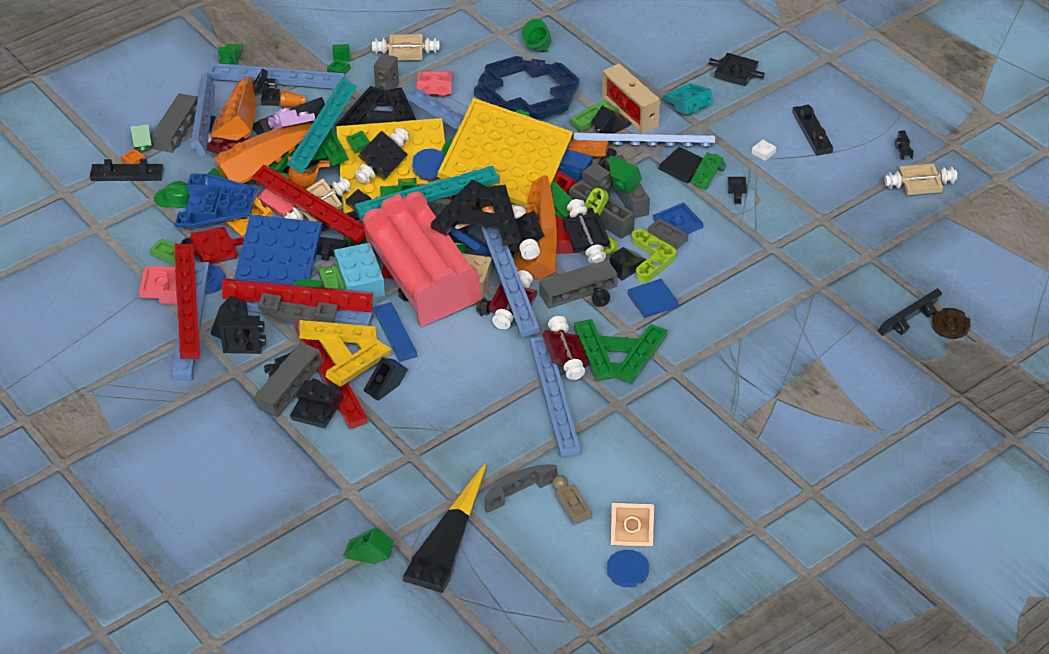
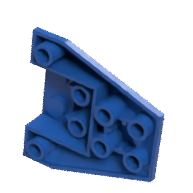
(215, 201)

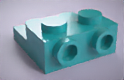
(689, 98)

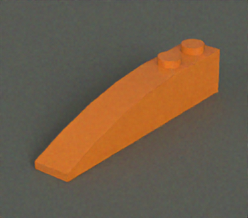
(239, 113)
(247, 157)
(541, 201)

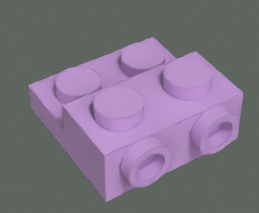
(285, 118)

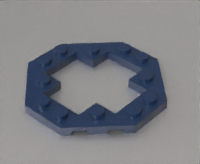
(562, 94)

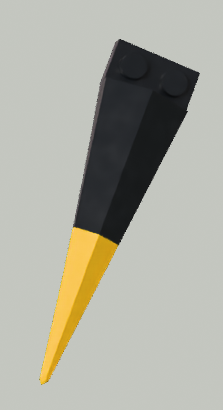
(436, 557)

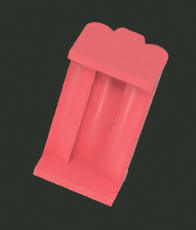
(421, 259)

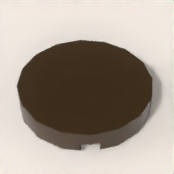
(950, 323)

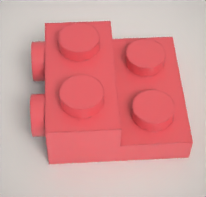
(435, 82)
(159, 283)

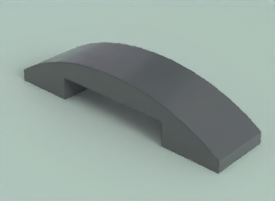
(293, 312)
(540, 475)

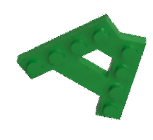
(330, 148)
(639, 351)

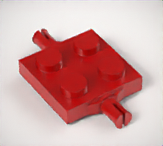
(214, 245)

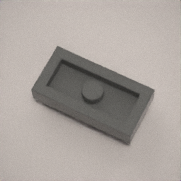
(668, 233)

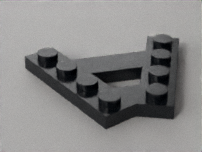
(363, 110)
(461, 211)

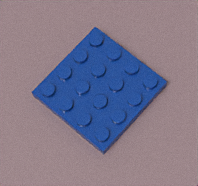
(278, 249)

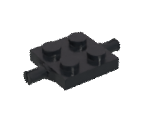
(736, 69)

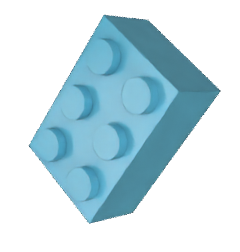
(360, 269)

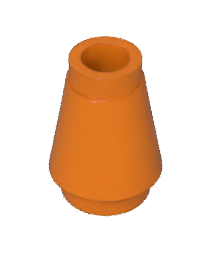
(291, 99)

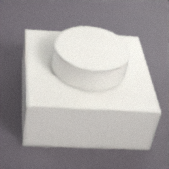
(764, 150)

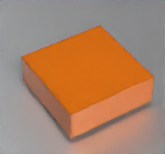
(132, 157)

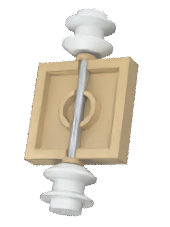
(406, 46)
(920, 178)
(325, 193)

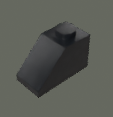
(609, 121)
(625, 262)
(229, 311)
(385, 378)

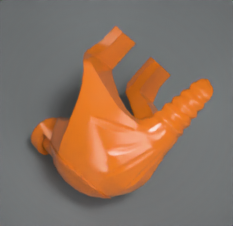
(309, 176)

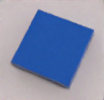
(681, 218)
(471, 241)
(652, 298)

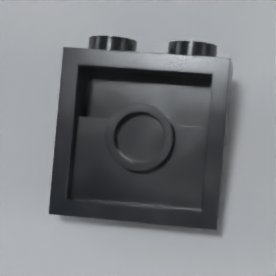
(243, 335)
(316, 403)

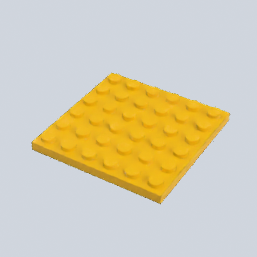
(421, 134)
(510, 142)

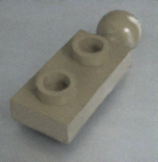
(571, 500)

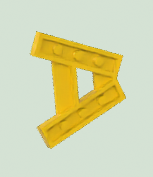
(332, 339)

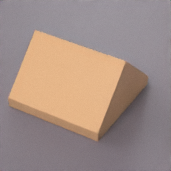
(632, 524)

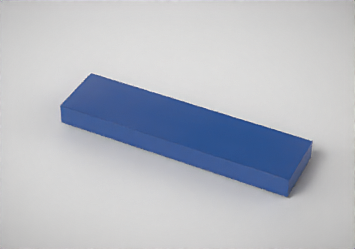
(395, 332)

